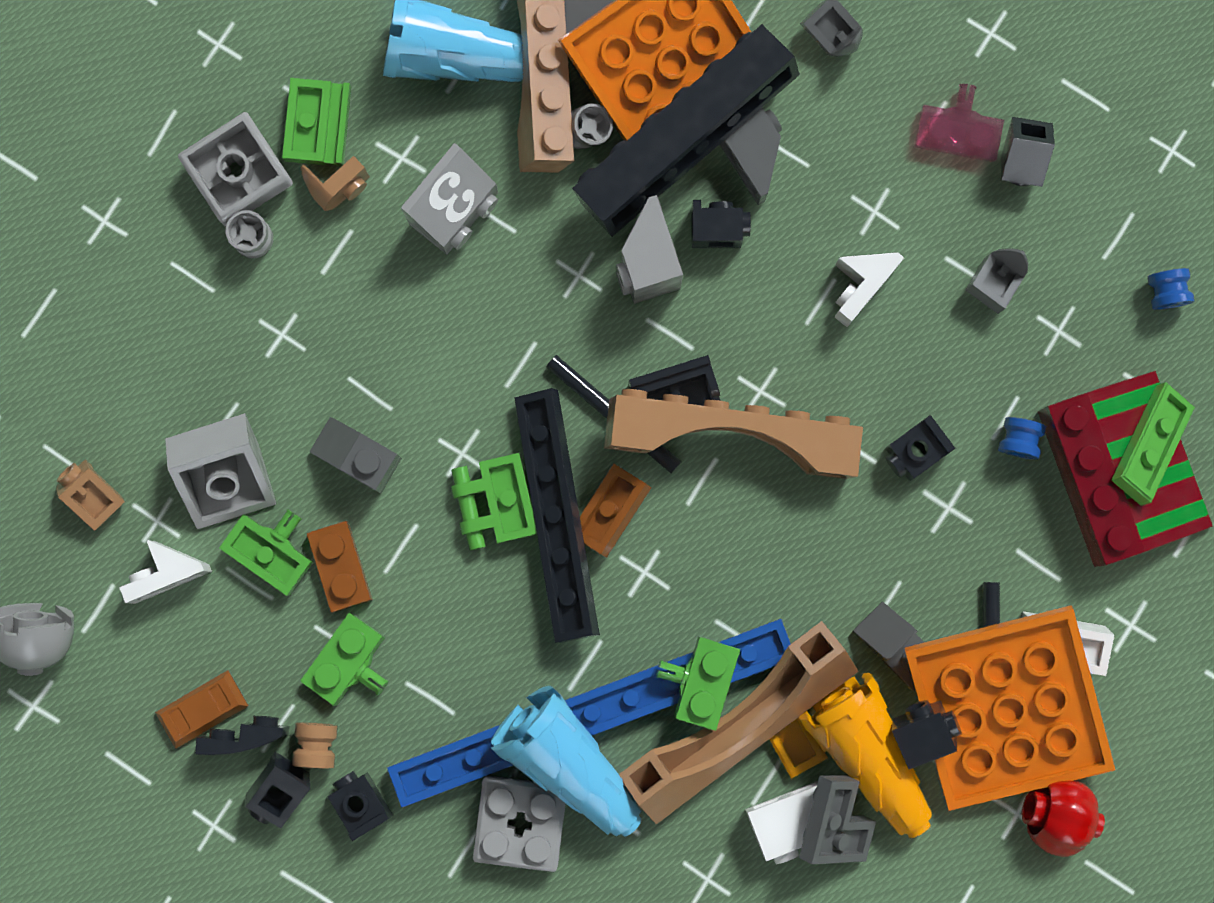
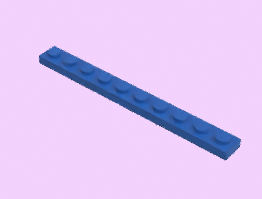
(595, 709)

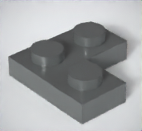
(831, 830)

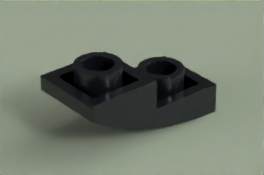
(252, 735)

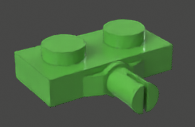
(268, 551)
(346, 661)
(702, 682)

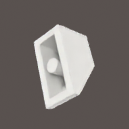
(781, 823)

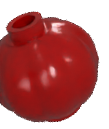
(1062, 817)

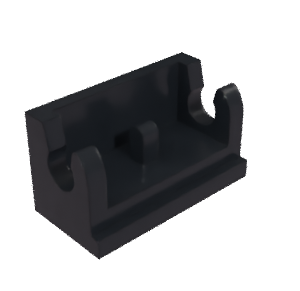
(689, 379)

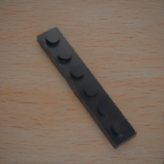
(556, 516)

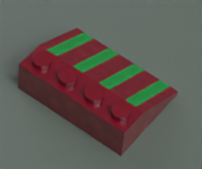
(1088, 443)

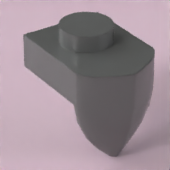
(833, 28)
(999, 278)

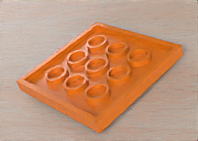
(648, 50)
(1019, 704)

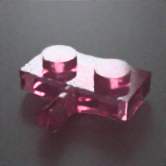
(959, 129)

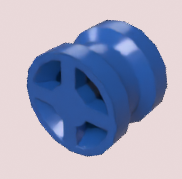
(1170, 289)
(1022, 438)

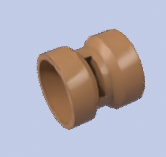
(315, 742)

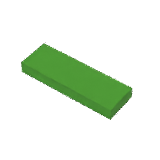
(1153, 444)

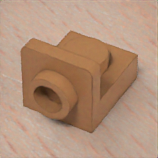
(87, 494)

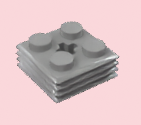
(239, 143)
(497, 841)

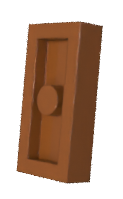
(612, 509)
(339, 566)

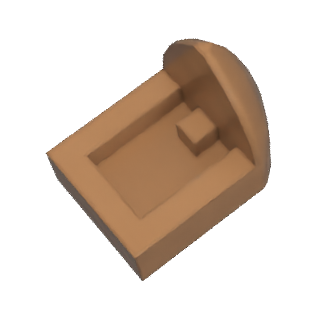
(343, 184)

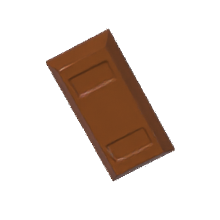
(201, 709)

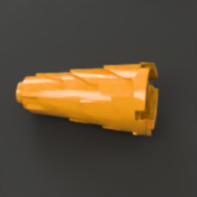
(859, 737)

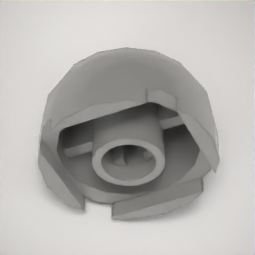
(33, 637)

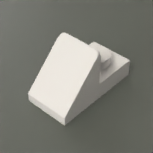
(870, 274)
(173, 570)

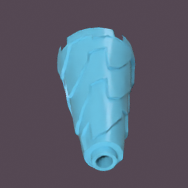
(437, 44)
(564, 758)

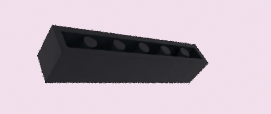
(686, 129)

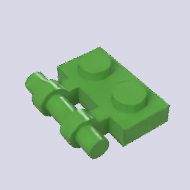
(507, 501)

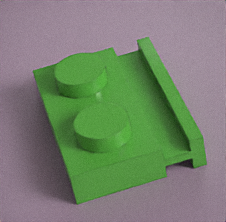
(316, 122)

